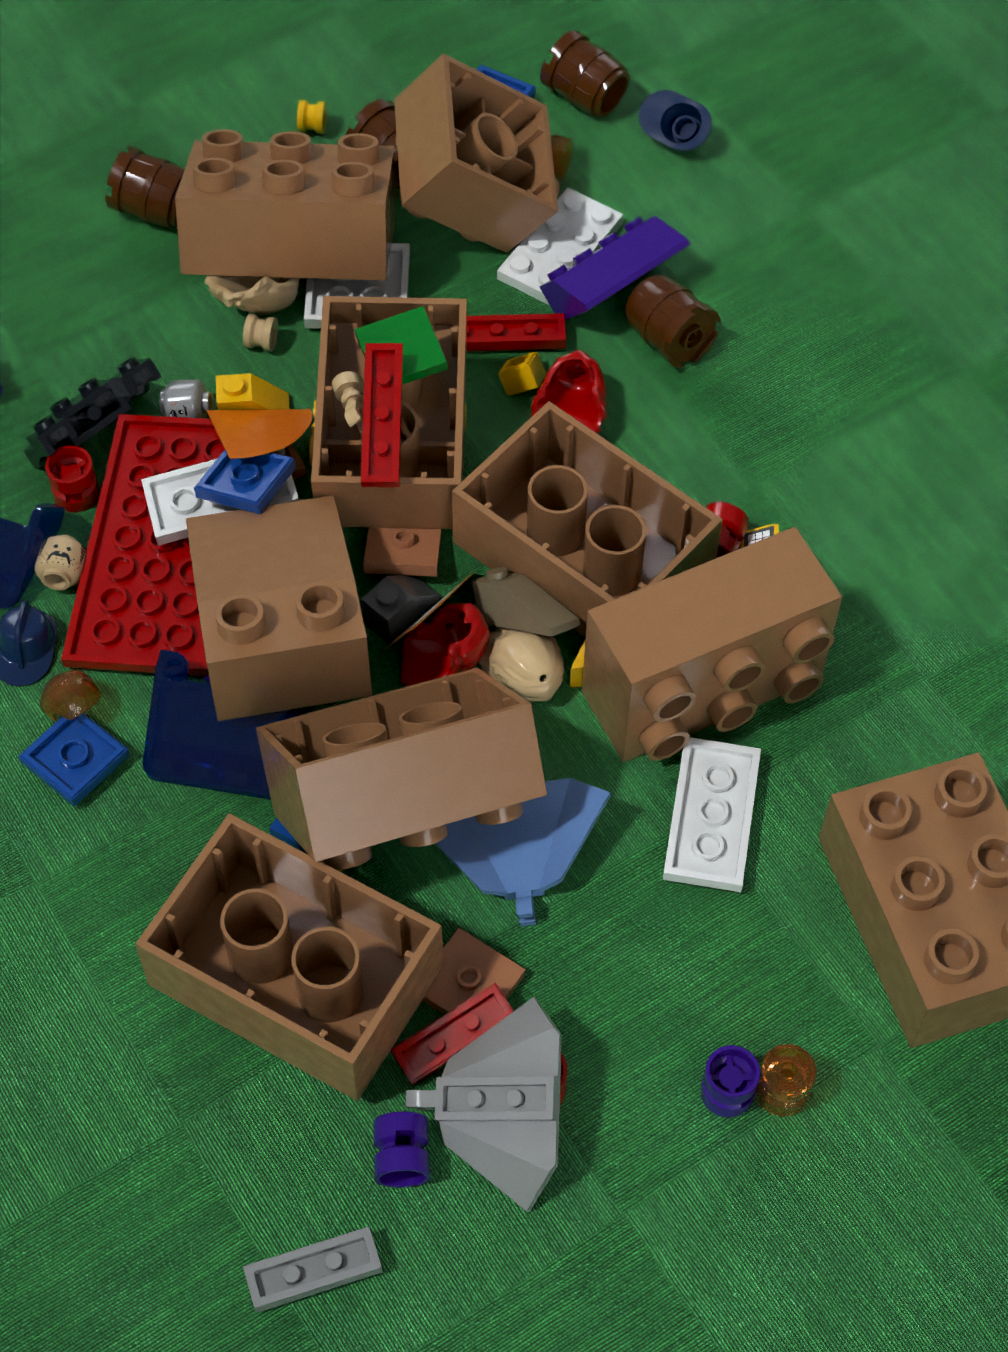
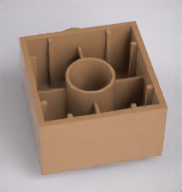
(474, 155)

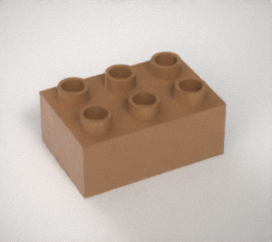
(287, 207)
(578, 515)
(709, 646)
(402, 766)
(928, 891)
(292, 955)

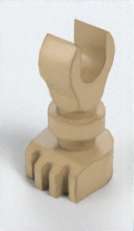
(349, 390)

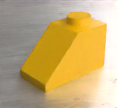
(249, 393)

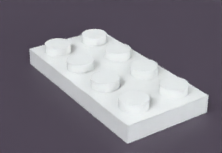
(569, 232)
(173, 499)
(712, 815)

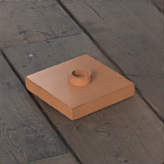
(402, 551)
(468, 970)

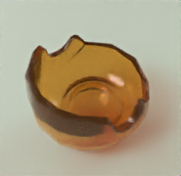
(69, 695)

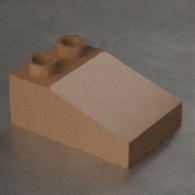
(430, 419)
(278, 608)

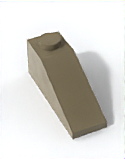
(520, 604)

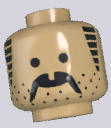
(60, 562)

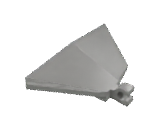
(503, 1103)

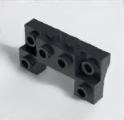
(91, 410)

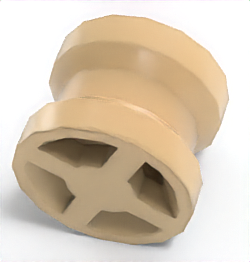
(260, 332)

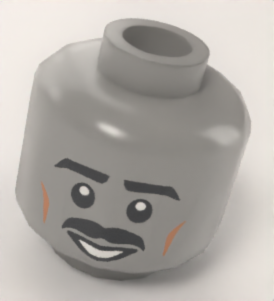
(186, 399)

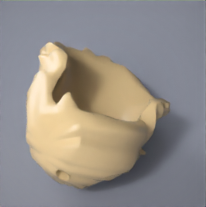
(254, 294)
(519, 661)

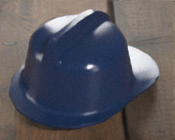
(675, 120)
(26, 645)

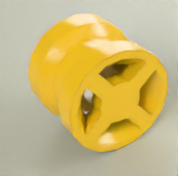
(311, 116)

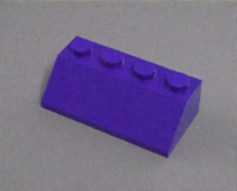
(612, 266)

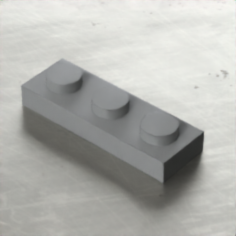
(312, 1269)

